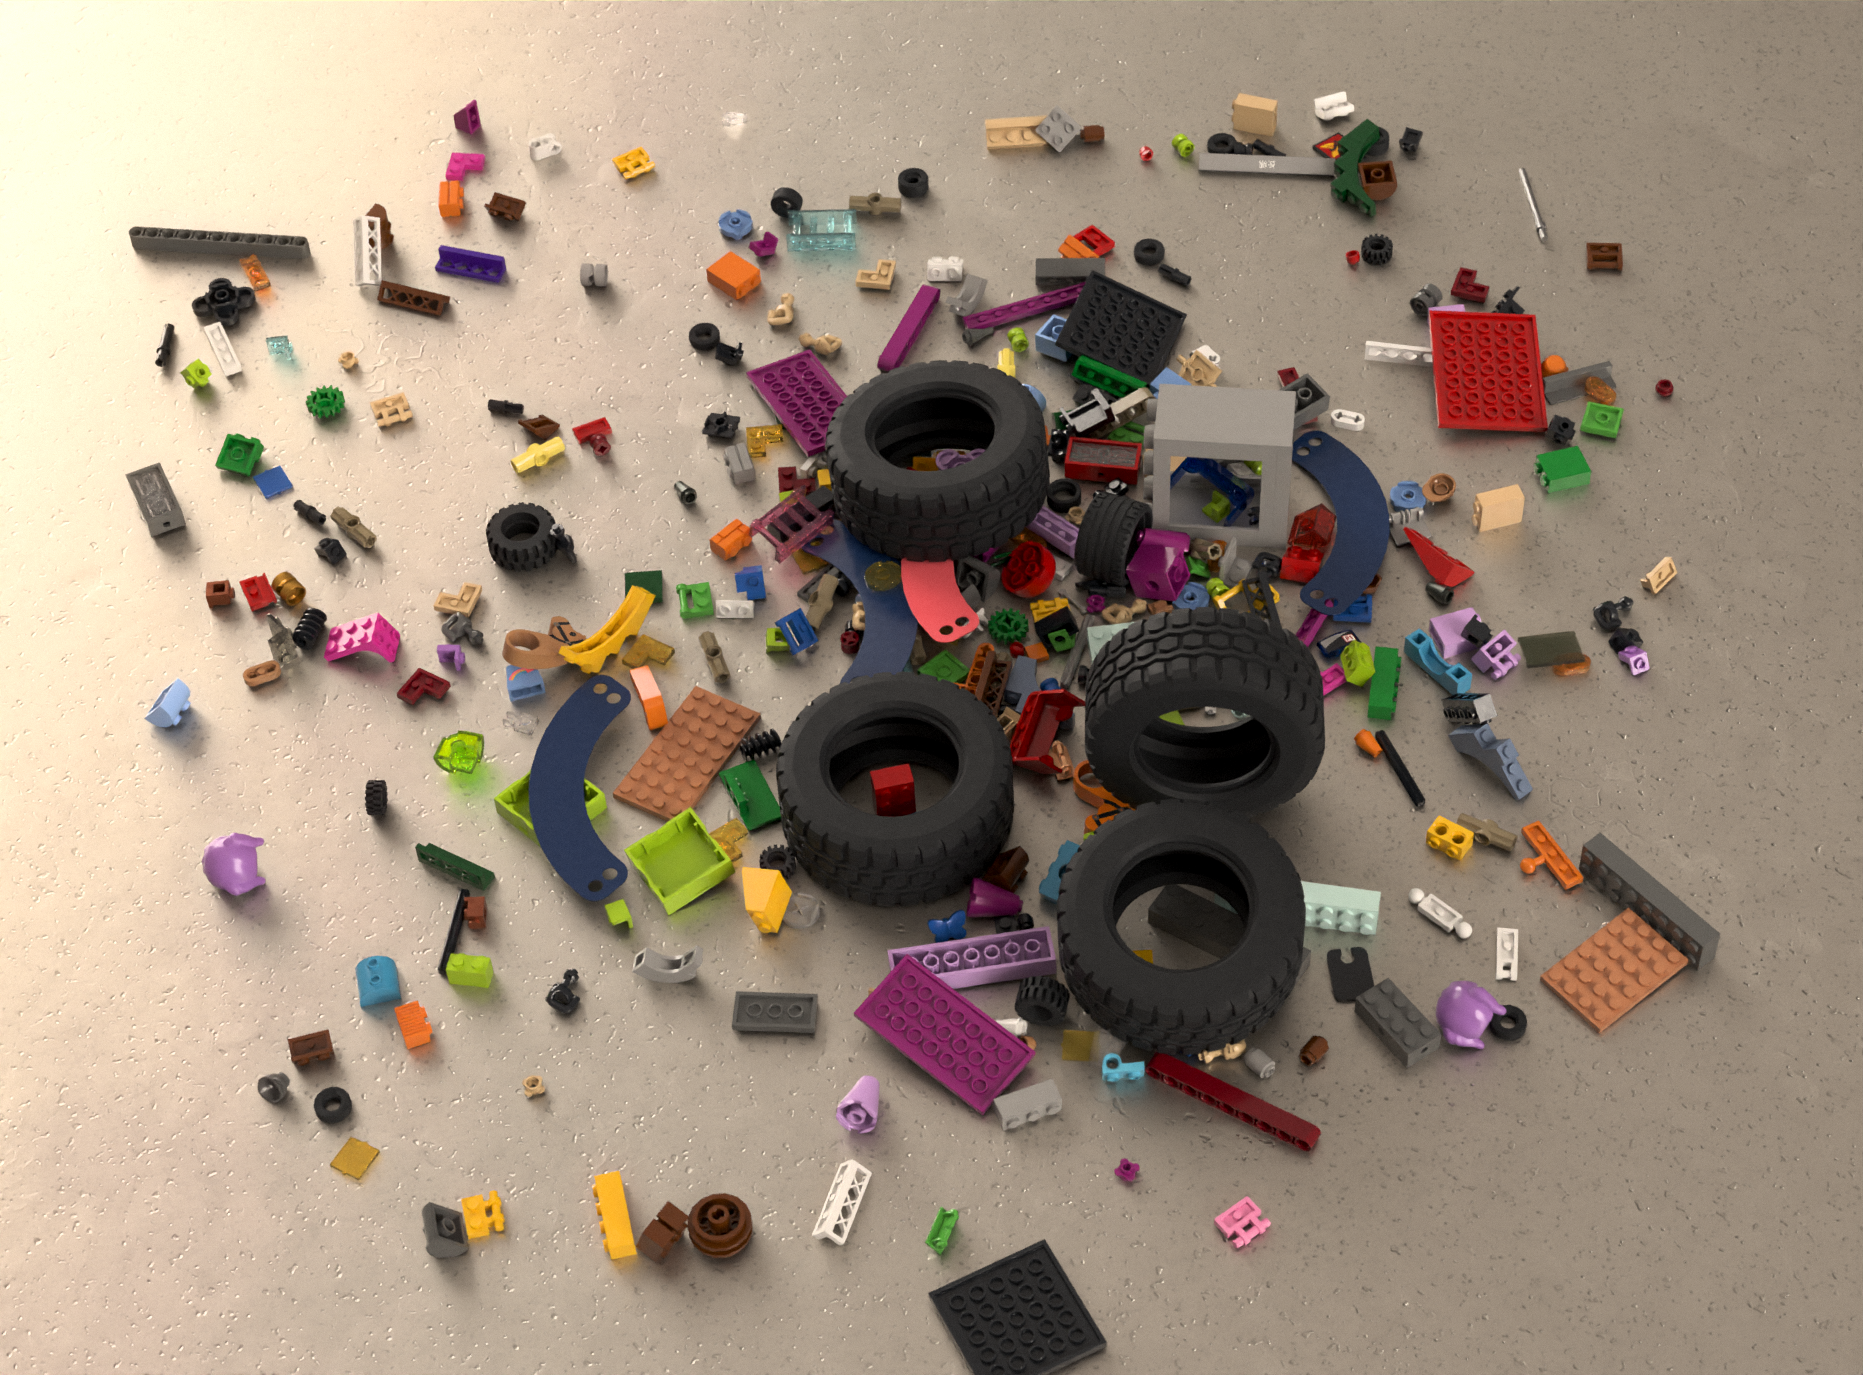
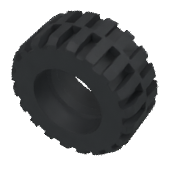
(515, 521)

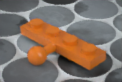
(1550, 854)

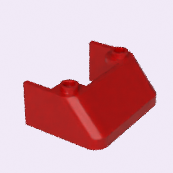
(1038, 727)

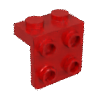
(1300, 564)

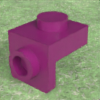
(766, 246)

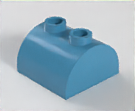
(377, 980)

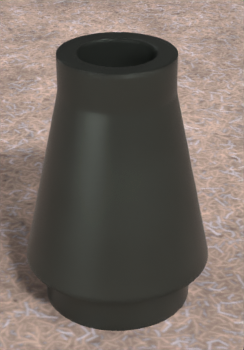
(686, 493)
(1441, 593)

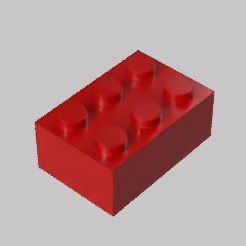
(893, 791)

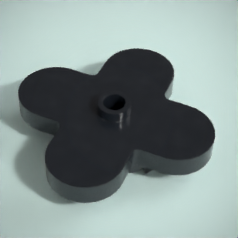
(223, 301)

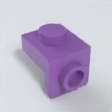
(451, 654)
(1635, 658)

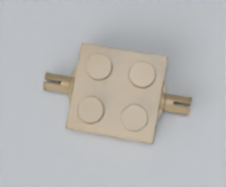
(1199, 370)

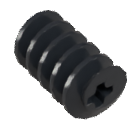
(309, 628)
(759, 744)

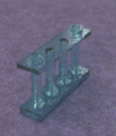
(821, 241)

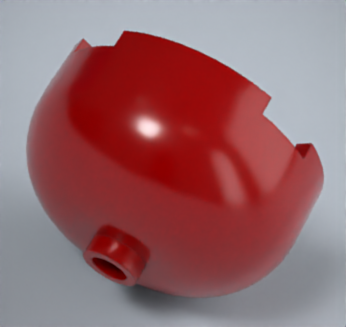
(1029, 570)

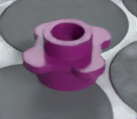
(1095, 603)
(1126, 1175)

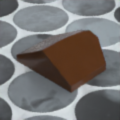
(540, 426)

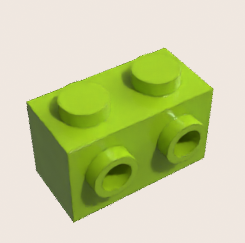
(1357, 663)
(469, 970)

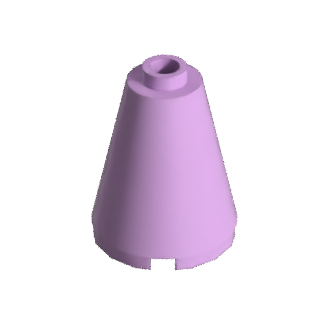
(860, 1106)

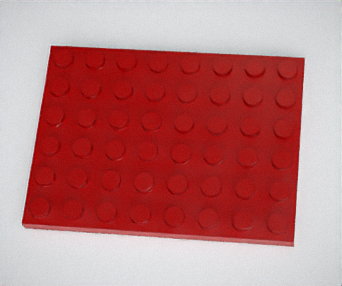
(1487, 371)

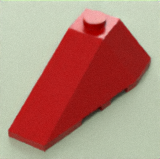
(1439, 564)

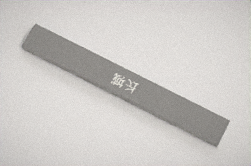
(1266, 164)

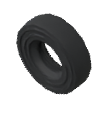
(1221, 138)
(1149, 244)
(704, 344)
(1509, 1033)
(329, 1094)

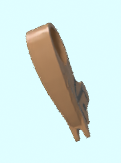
(543, 647)

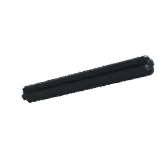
(1400, 768)
(453, 930)

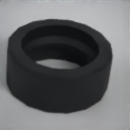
(1059, 485)

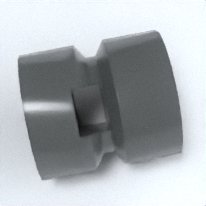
(1426, 298)

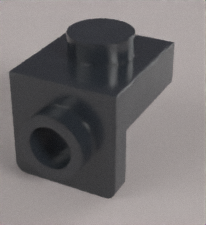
(1410, 140)
(728, 353)
(331, 549)
(1623, 638)

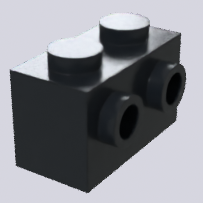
(1055, 622)

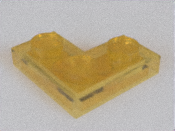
(762, 435)
(646, 649)
(728, 835)

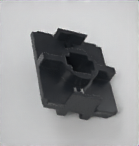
(721, 425)

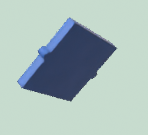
(272, 482)

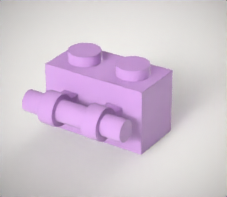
(1495, 650)

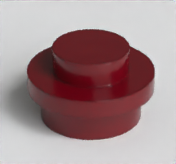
(1664, 387)

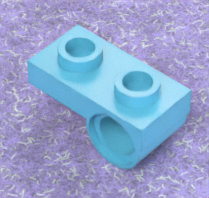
(1123, 1070)

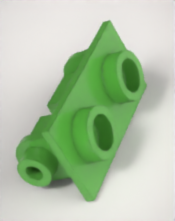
(941, 1229)

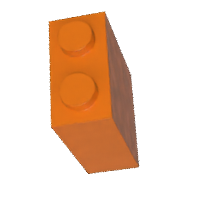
(733, 275)

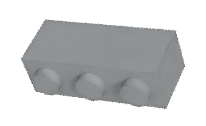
(1027, 1104)

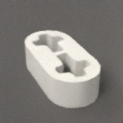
(1347, 420)

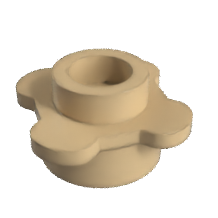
(348, 359)
(1075, 515)
(530, 1081)

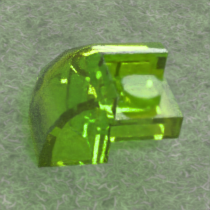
(460, 752)

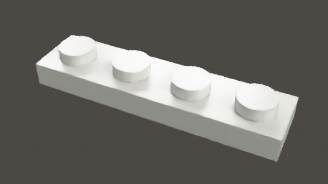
(222, 348)

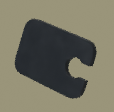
(1349, 978)

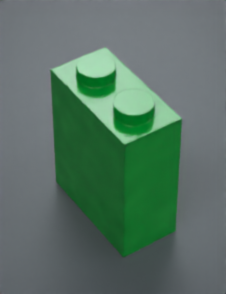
(1562, 469)

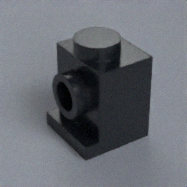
(1477, 632)

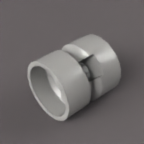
(594, 274)

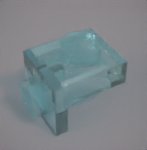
(279, 345)

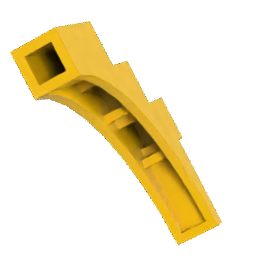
(609, 639)

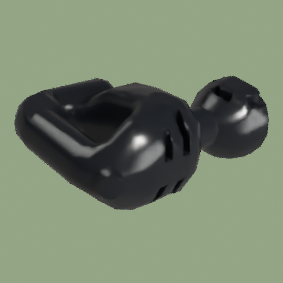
(563, 542)
(1271, 567)
(1610, 612)
(562, 993)

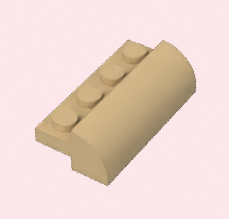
(1014, 132)

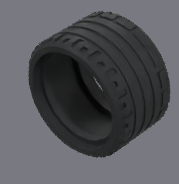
(1108, 537)

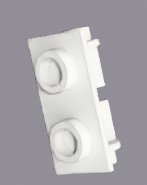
(734, 609)

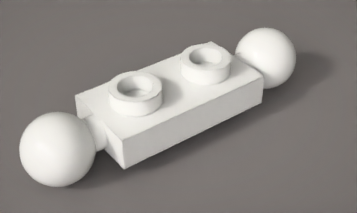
(1440, 913)

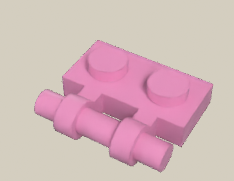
(1239, 1216)

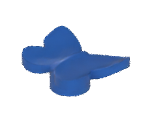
(948, 927)

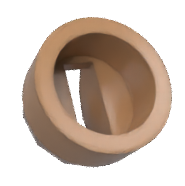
(1029, 1041)

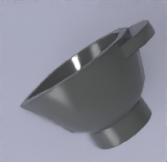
(273, 1086)

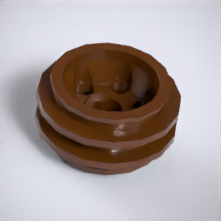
(721, 1213)

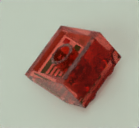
(1312, 528)

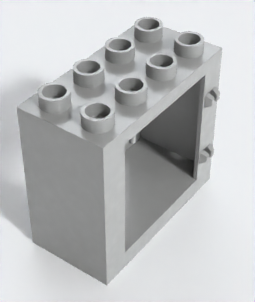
(1220, 426)

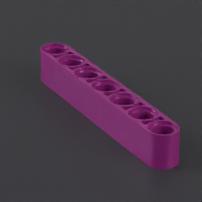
(909, 328)

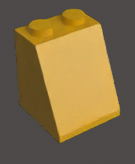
(765, 897)

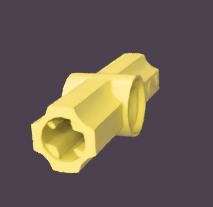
(1006, 362)
(537, 454)

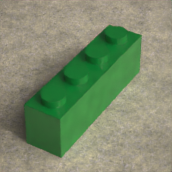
(1106, 377)
(1383, 683)

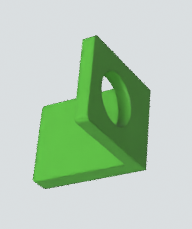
(1197, 567)
(1067, 643)

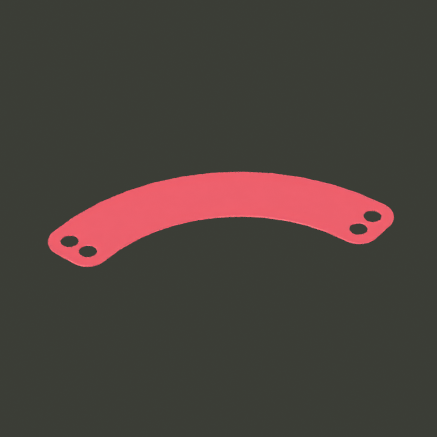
(936, 598)

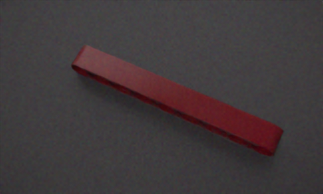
(1233, 1101)

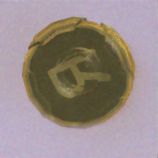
(887, 579)

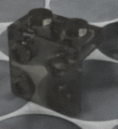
(281, 644)

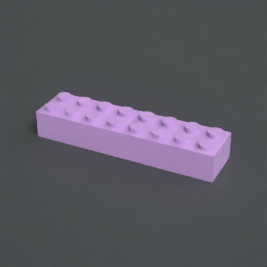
(985, 957)

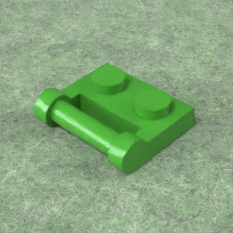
(1124, 435)
(701, 600)

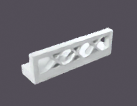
(363, 250)
(1398, 353)
(837, 1196)

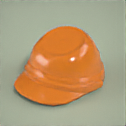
(1553, 365)

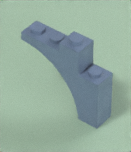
(1023, 683)
(1495, 753)

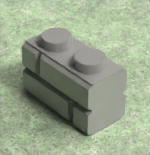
(739, 463)

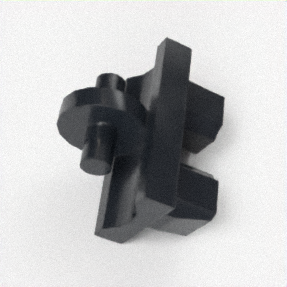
(1058, 444)

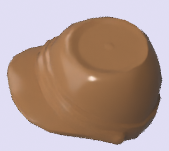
(1439, 488)

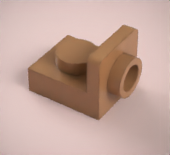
(1159, 607)

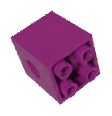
(1158, 572)

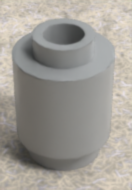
(1259, 1062)

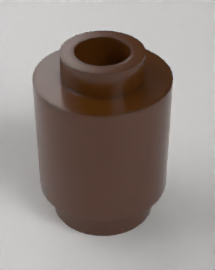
(1092, 133)
(1313, 1050)

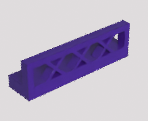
(473, 261)

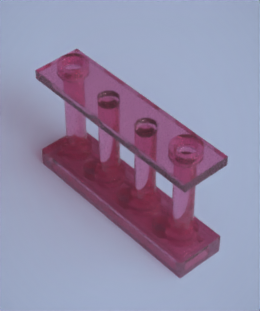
(796, 540)

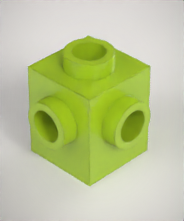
(196, 374)

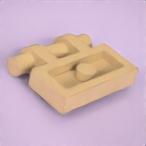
(391, 405)

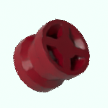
(599, 444)
(847, 638)

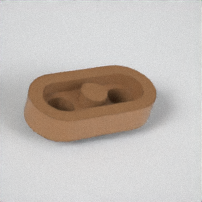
(262, 673)

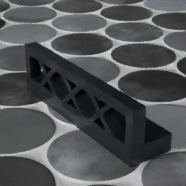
(1266, 597)

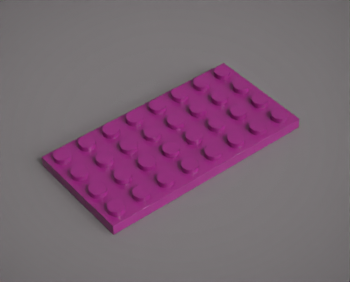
(800, 397)
(944, 1034)

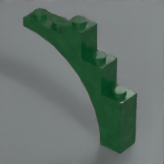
(1352, 151)

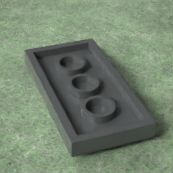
(775, 1012)

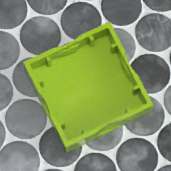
(514, 805)
(679, 861)

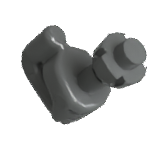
(462, 626)

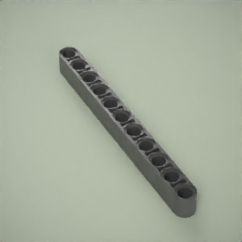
(219, 242)

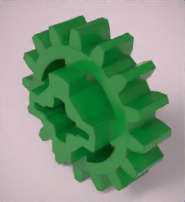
(325, 401)
(1008, 626)

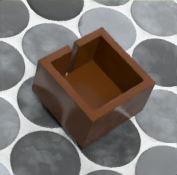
(663, 1232)

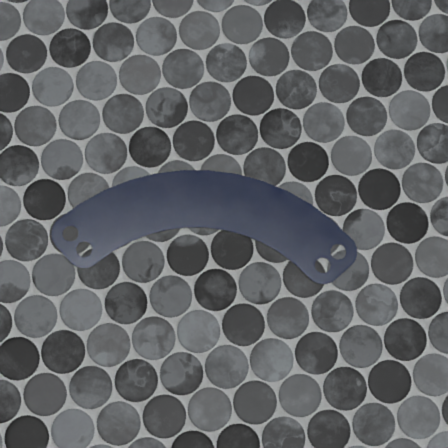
(1360, 522)
(888, 618)
(558, 789)

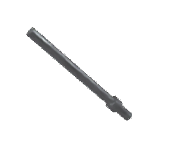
(1540, 225)

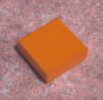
(1037, 652)

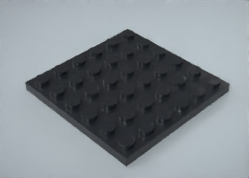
(1121, 328)
(1018, 1316)

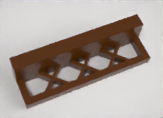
(414, 291)
(987, 678)

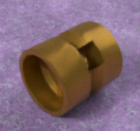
(288, 588)

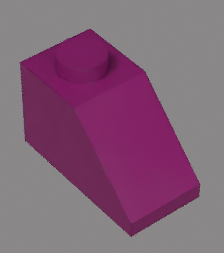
(467, 118)

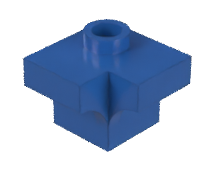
(751, 581)

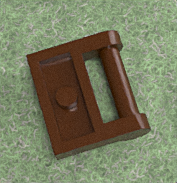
(1604, 251)

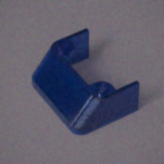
(1238, 491)

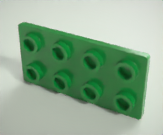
(750, 794)

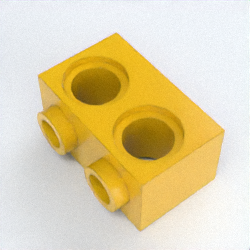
(1449, 838)

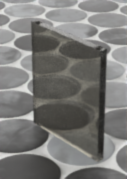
(1551, 649)

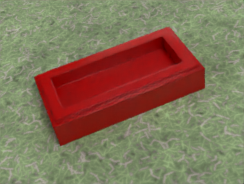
(586, 431)

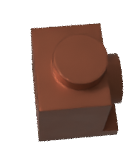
(219, 593)
(475, 912)

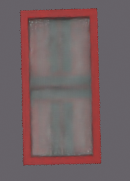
(1103, 460)

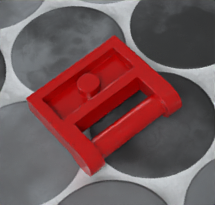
(1096, 240)

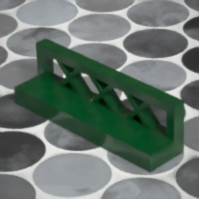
(454, 866)

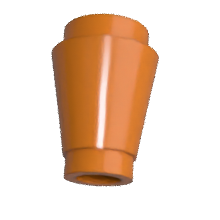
(1367, 742)

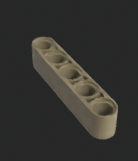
(1125, 411)

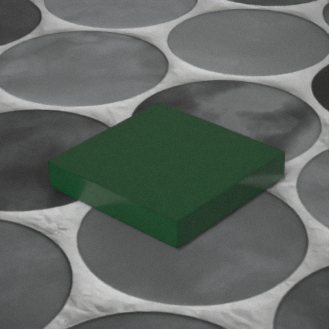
(649, 580)

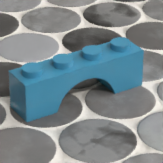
(1423, 652)

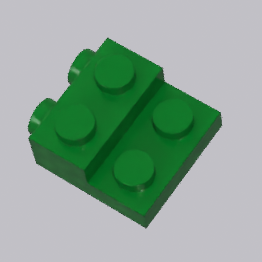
(239, 454)

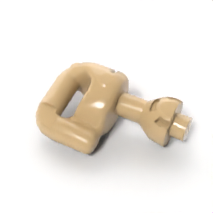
(783, 313)
(822, 344)
(1122, 613)
(858, 617)
(1229, 1052)

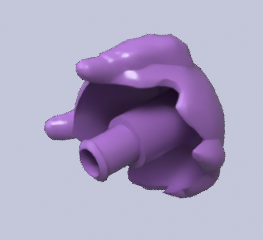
(232, 863)
(1465, 1012)

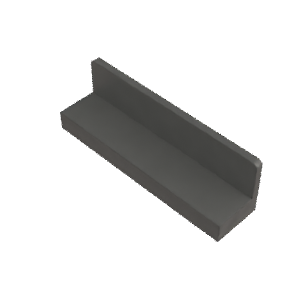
(1066, 270)
(1572, 383)

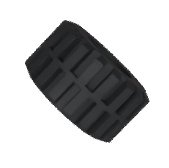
(1042, 1001)

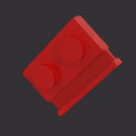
(257, 592)

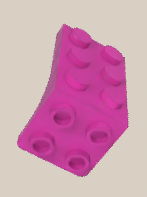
(364, 634)

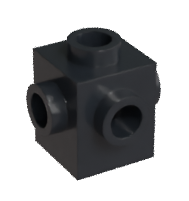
(1560, 430)

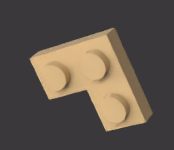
(877, 279)
(462, 603)

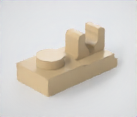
(1660, 575)

